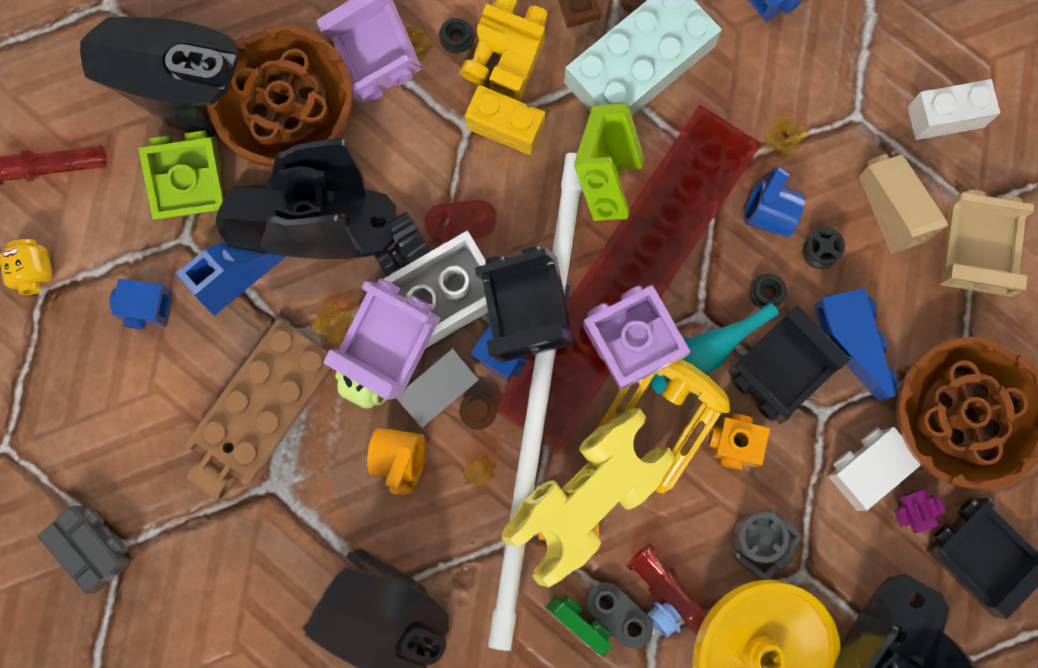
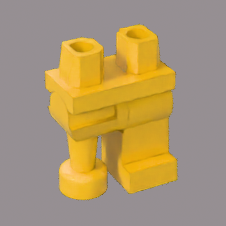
(513, 38)

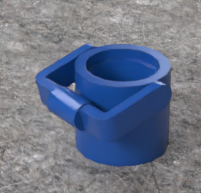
(774, 206)

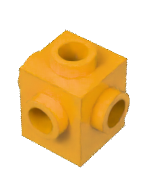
(751, 437)

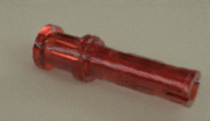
(30, 165)
(663, 582)

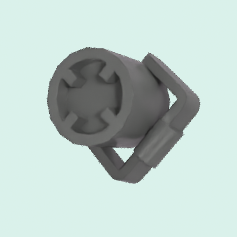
(764, 539)

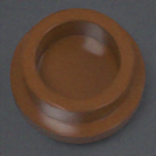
(477, 411)

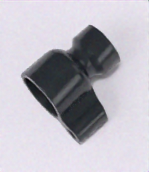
(408, 245)

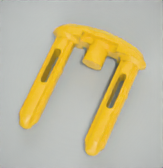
(683, 379)

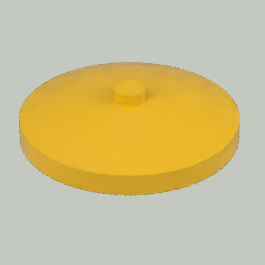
(767, 628)

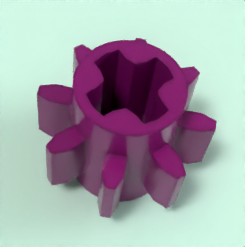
(919, 510)

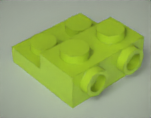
(182, 175)

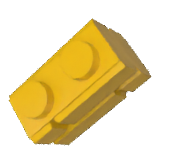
(505, 120)

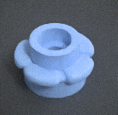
(665, 618)

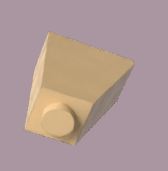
(900, 203)

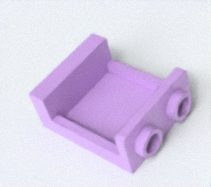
(371, 46)
(384, 340)

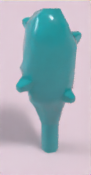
(713, 346)

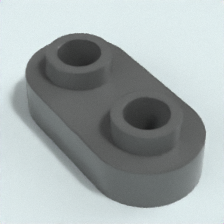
(619, 615)

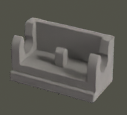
(437, 387)

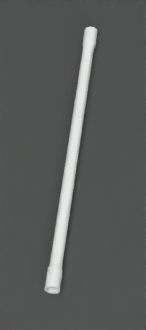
(504, 613)

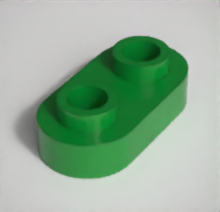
(568, 613)

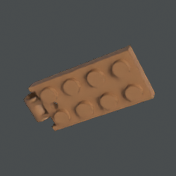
(256, 410)

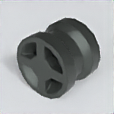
(829, 243)

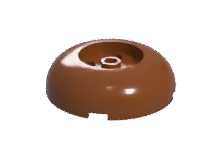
(302, 62)
(1009, 402)

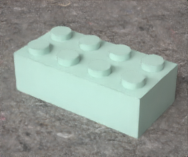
(642, 54)

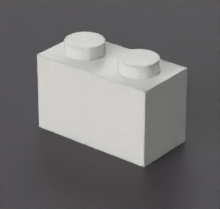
(953, 109)
(874, 468)

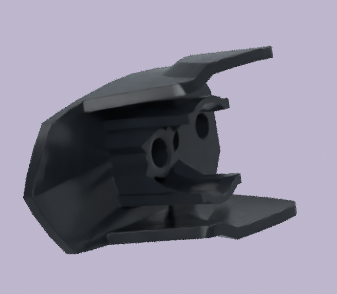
(149, 66)
(307, 206)
(378, 617)
(902, 633)

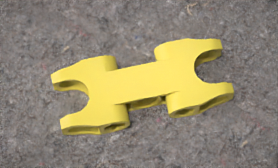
(572, 512)

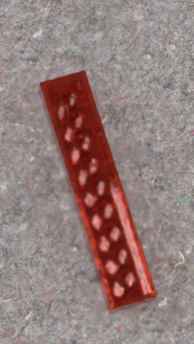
(641, 252)

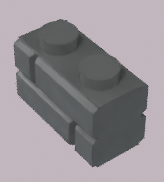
(85, 548)

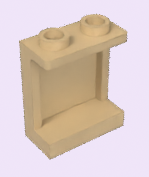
(985, 243)

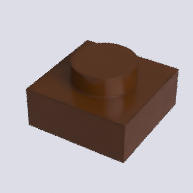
(579, 11)

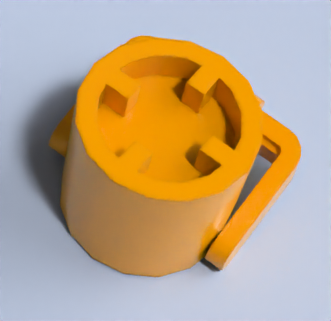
(398, 458)

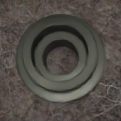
(454, 26)
(772, 281)

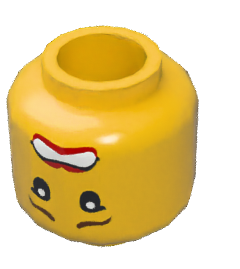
(25, 266)

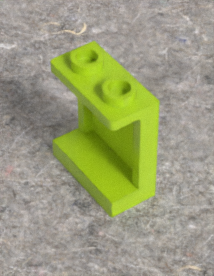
(604, 151)

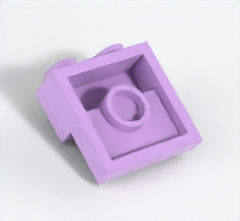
(635, 336)

